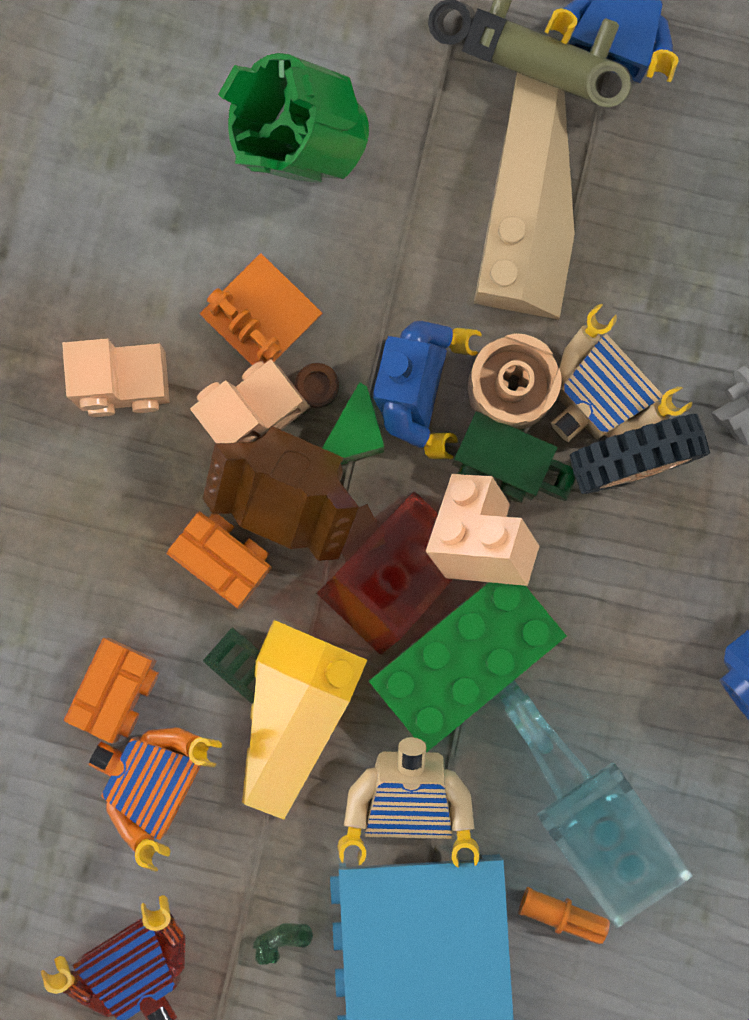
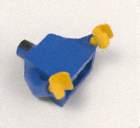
(640, 39)
(411, 379)

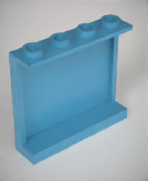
(423, 941)

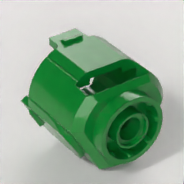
(316, 133)

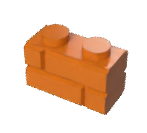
(220, 559)
(111, 691)

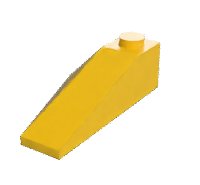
(295, 709)

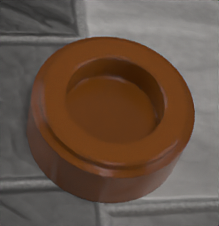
(317, 384)

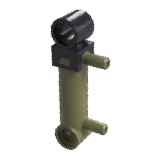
(534, 53)

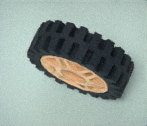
(639, 453)

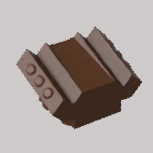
(283, 492)

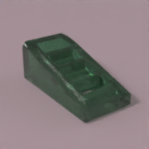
(221, 650)

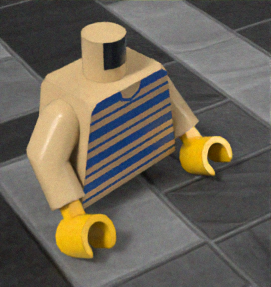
(606, 388)
(409, 798)

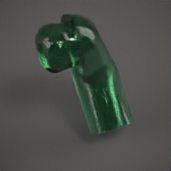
(283, 935)

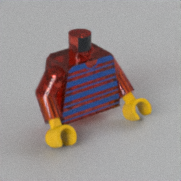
(128, 969)

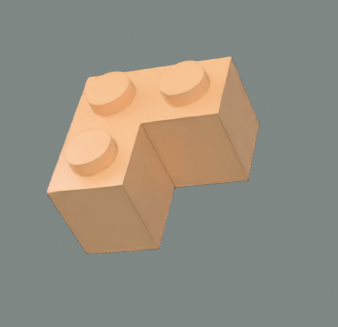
(115, 377)
(251, 407)
(477, 538)

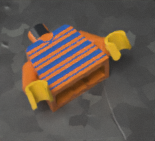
(150, 784)

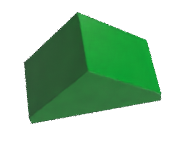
(357, 429)

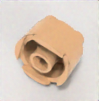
(537, 375)

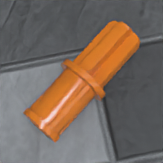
(564, 916)

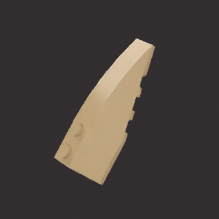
(531, 207)

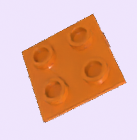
(260, 312)

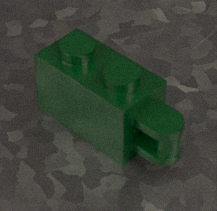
(513, 460)

